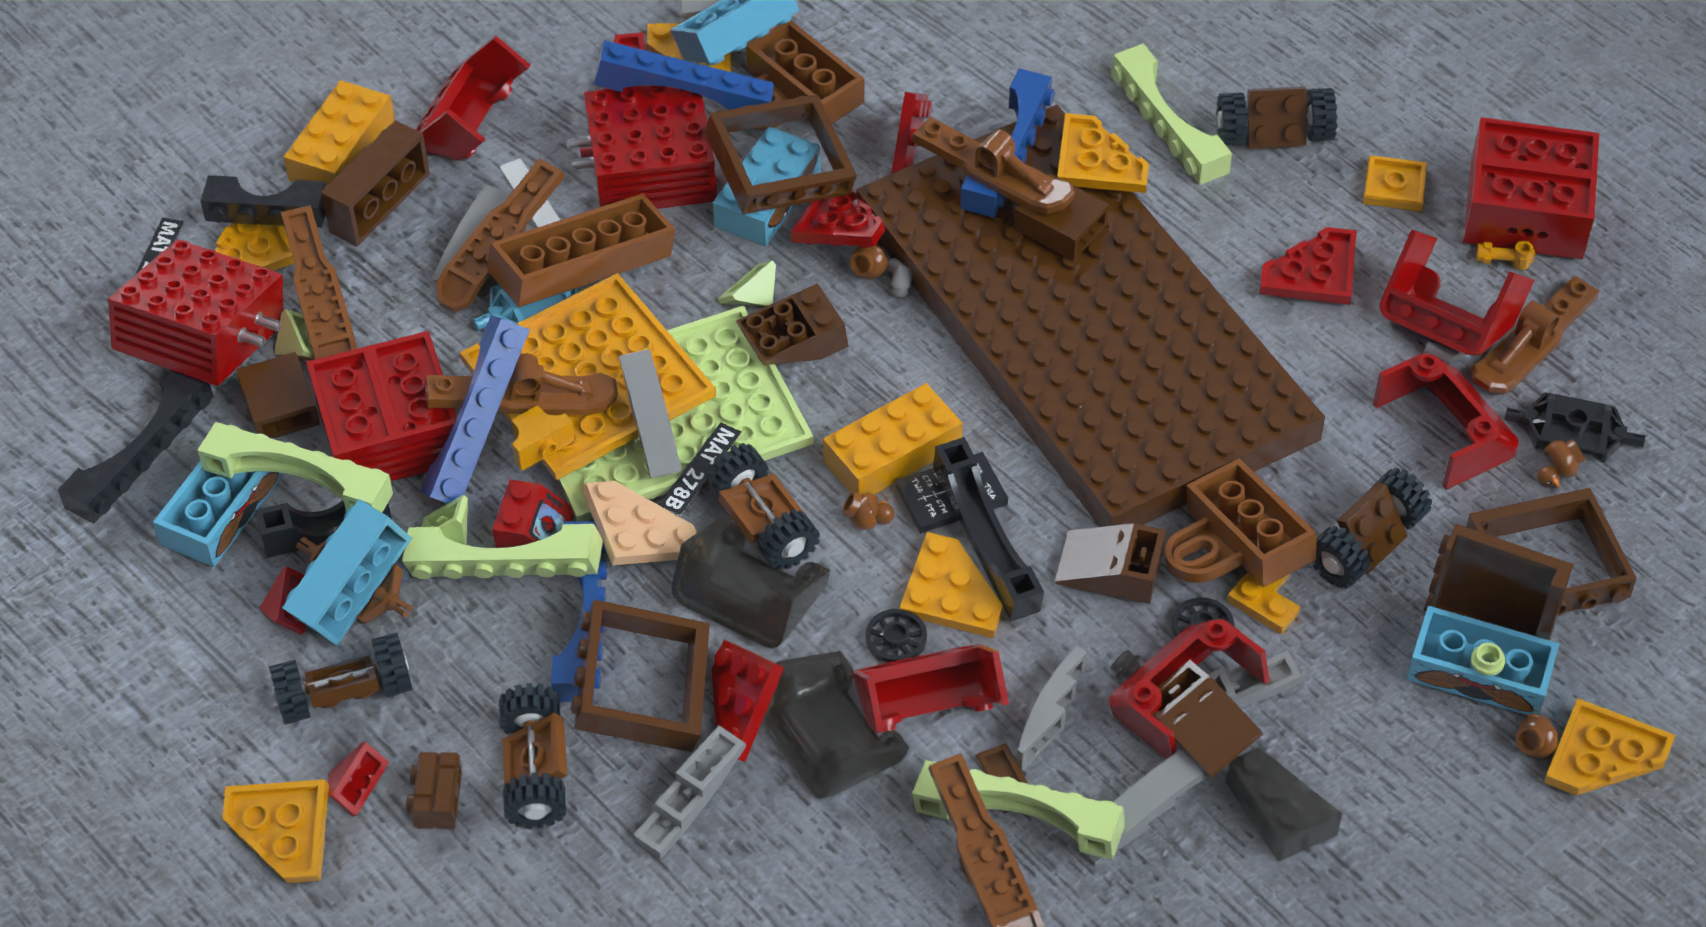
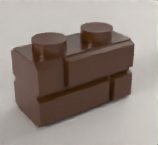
(435, 790)

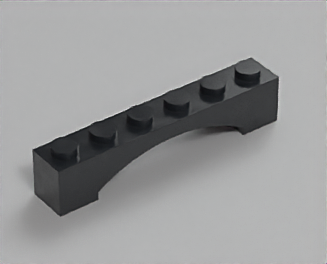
(95, 489)
(1009, 575)

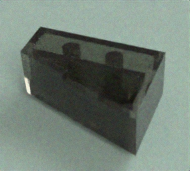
(1280, 804)

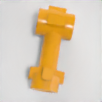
(1520, 256)

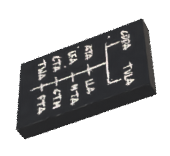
(929, 503)

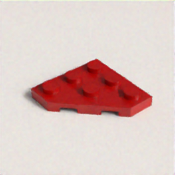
(913, 114)
(839, 223)
(1314, 269)
(742, 691)

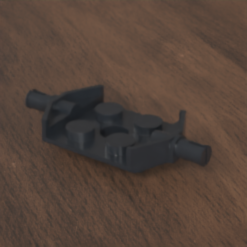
(1550, 421)

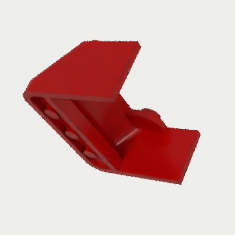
(466, 98)
(1413, 302)
(1490, 436)
(930, 684)
(1140, 696)

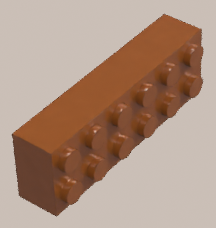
(580, 250)

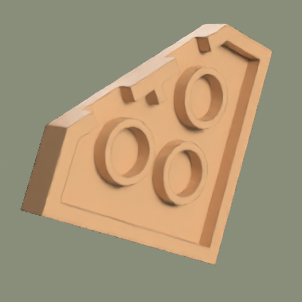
(634, 526)

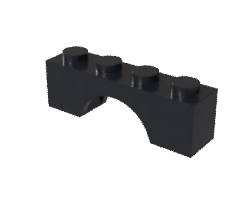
(228, 202)
(284, 526)

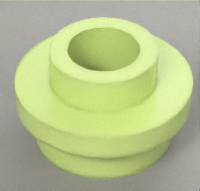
(1489, 652)

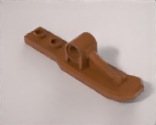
(996, 166)
(468, 267)
(317, 287)
(1532, 338)
(532, 387)
(984, 849)

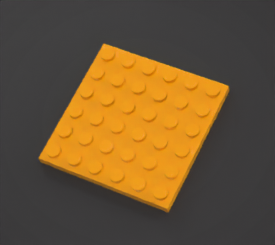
(585, 339)

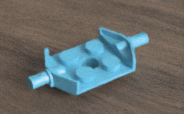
(504, 307)

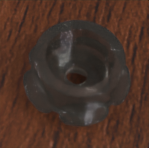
(1126, 665)

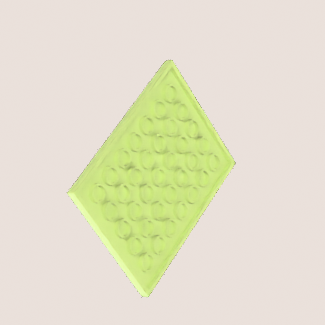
(748, 399)

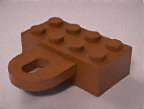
(804, 68)
(1242, 527)

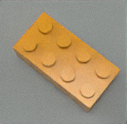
(338, 132)
(891, 441)

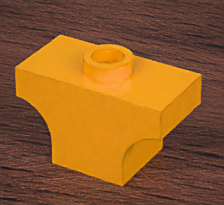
(539, 436)

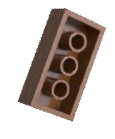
(375, 182)

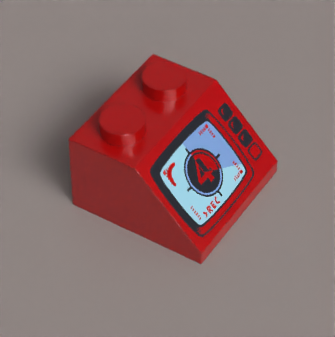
(528, 514)

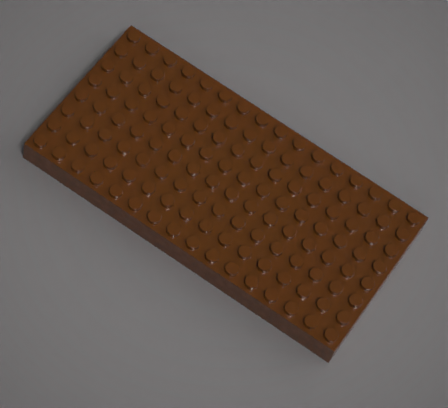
(1107, 361)

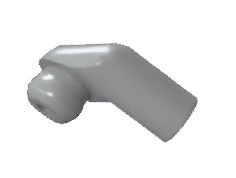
(901, 278)
(1443, 352)

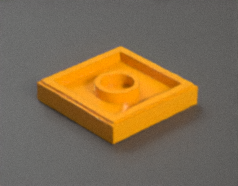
(1395, 183)

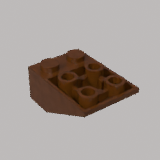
(795, 328)
(1113, 560)
(1204, 719)

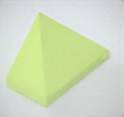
(754, 288)
(293, 336)
(451, 519)

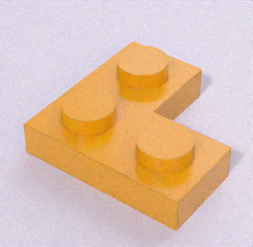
(1264, 603)

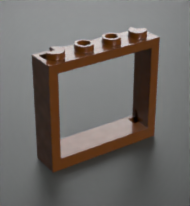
(787, 191)
(1559, 509)
(629, 725)

